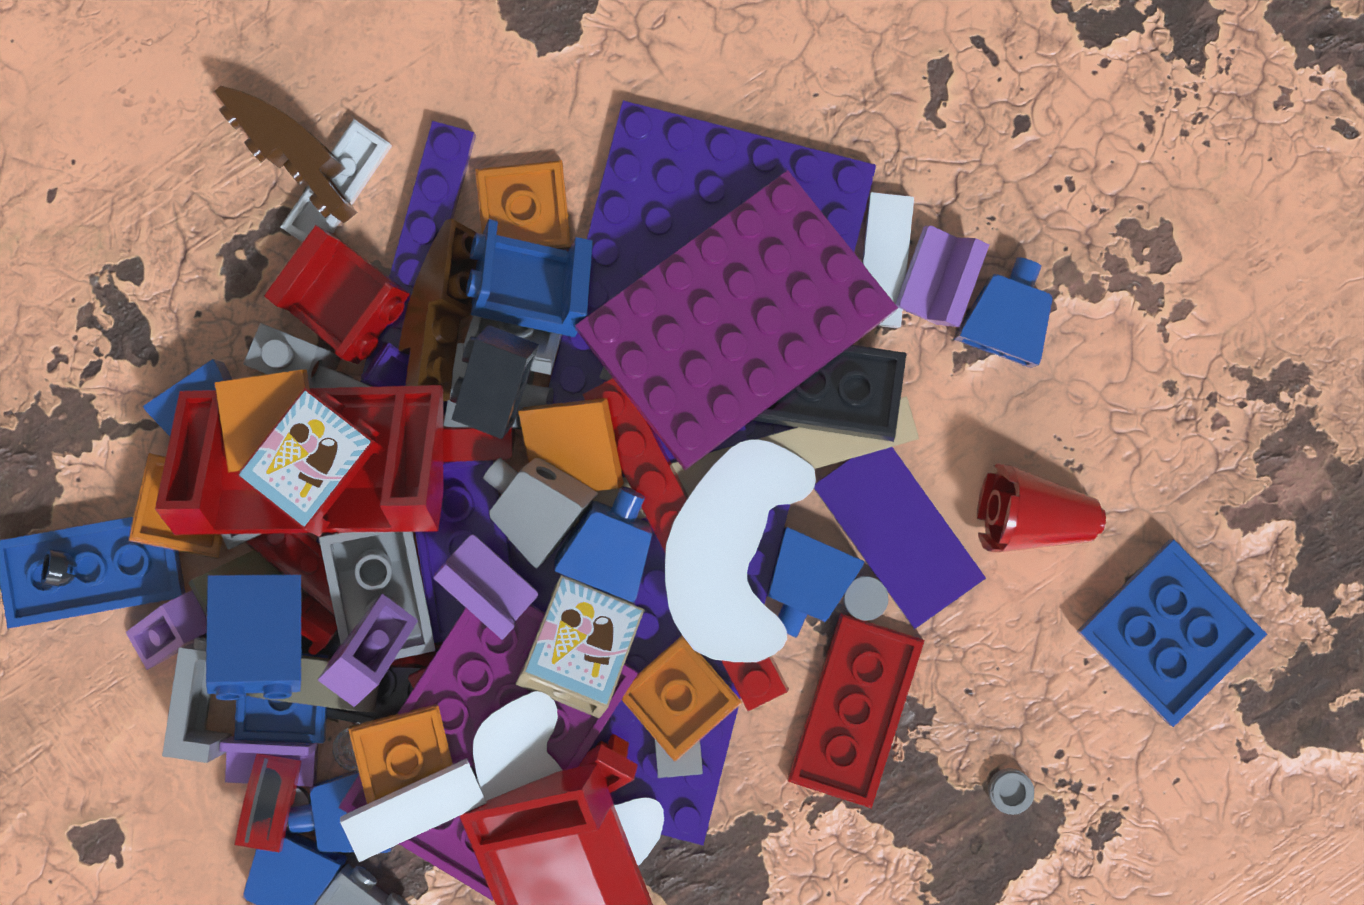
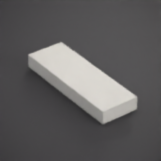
(361, 155)
(888, 245)
(412, 810)

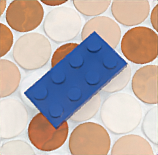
(108, 573)

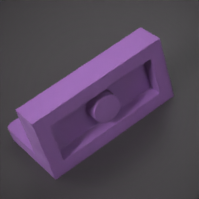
(941, 276)
(486, 585)
(242, 754)

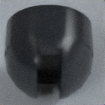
(55, 568)

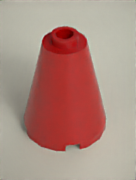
(1034, 512)

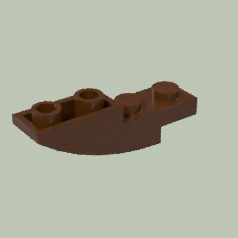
(290, 145)
(436, 308)

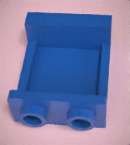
(529, 282)
(253, 636)

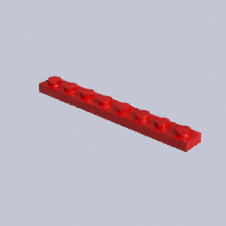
(654, 476)

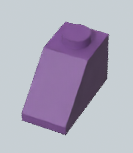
(167, 629)
(368, 651)

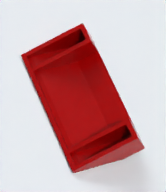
(387, 494)
(556, 844)

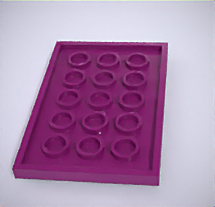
(736, 319)
(469, 681)

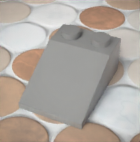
(375, 563)

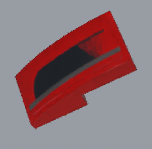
(268, 802)

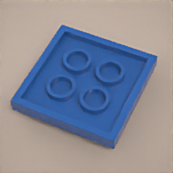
(1171, 632)

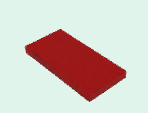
(855, 710)

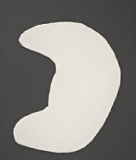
(717, 540)
(513, 752)

